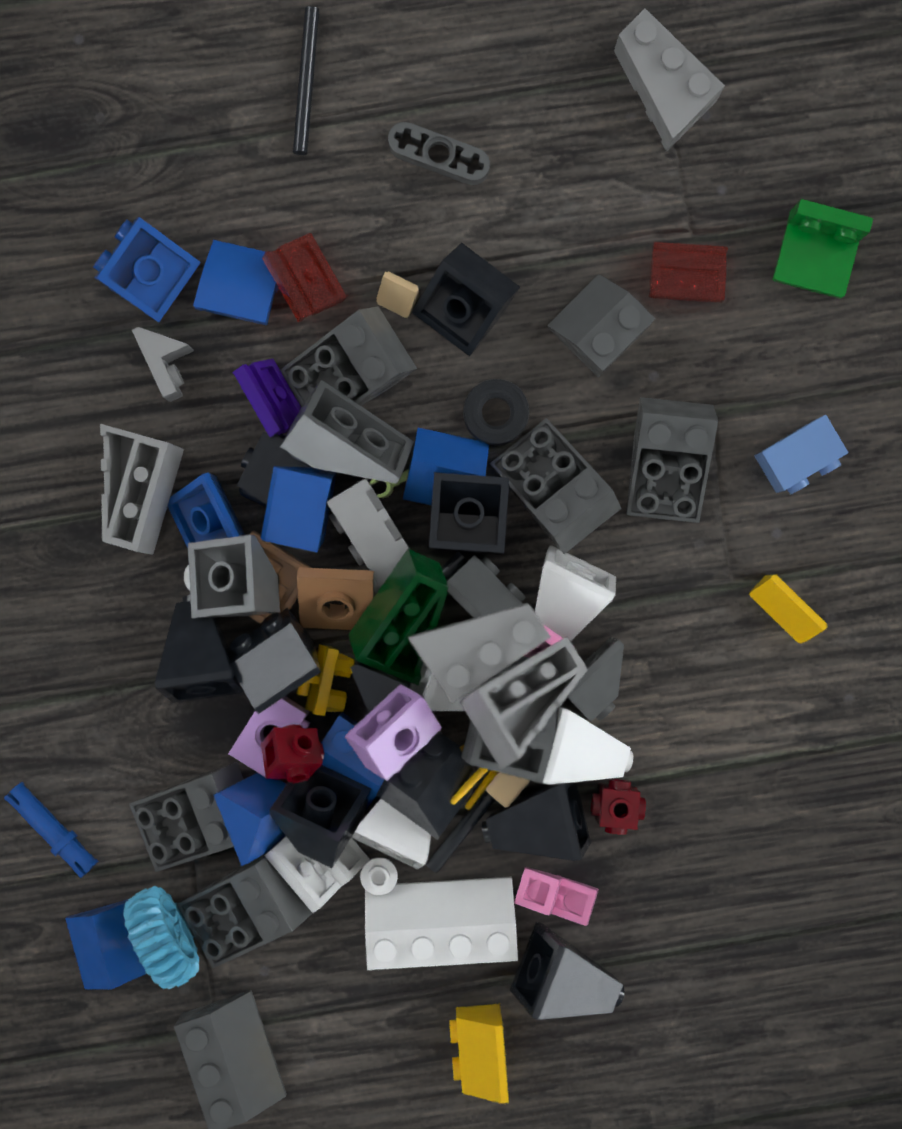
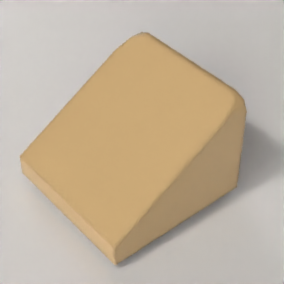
(397, 294)
(506, 788)

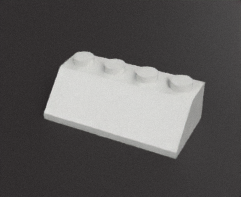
(441, 924)

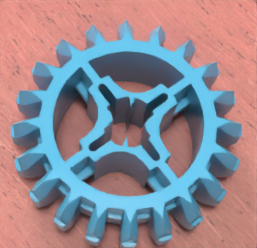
(161, 937)

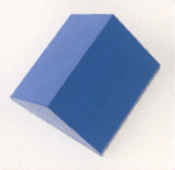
(441, 454)
(298, 507)
(204, 511)
(247, 816)
(103, 947)

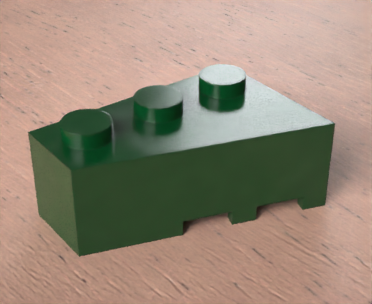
(402, 607)

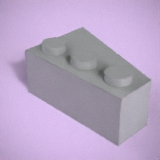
(666, 76)
(136, 487)
(370, 530)
(478, 648)
(520, 701)

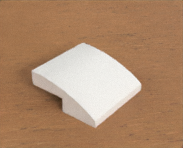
(311, 879)

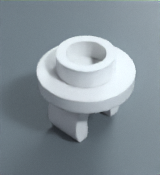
(379, 876)

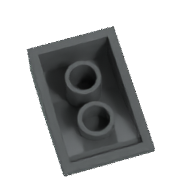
(346, 438)

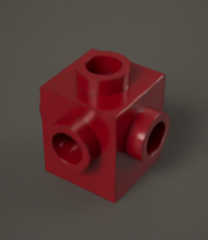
(292, 753)
(611, 794)

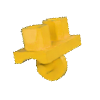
(320, 695)

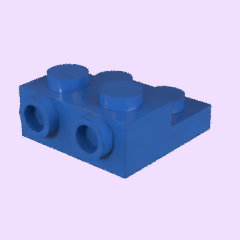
(145, 268)

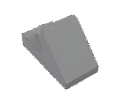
(158, 352)

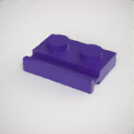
(268, 395)

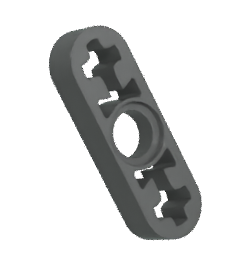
(432, 138)

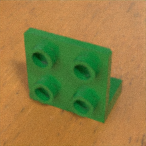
(820, 248)

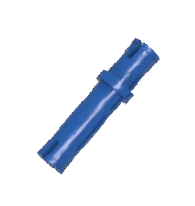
(51, 830)

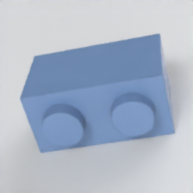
(802, 454)

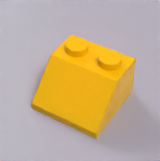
(481, 1052)

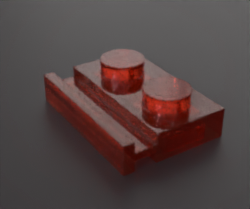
(688, 272)
(304, 277)

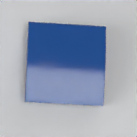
(236, 283)

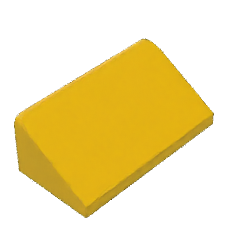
(787, 609)

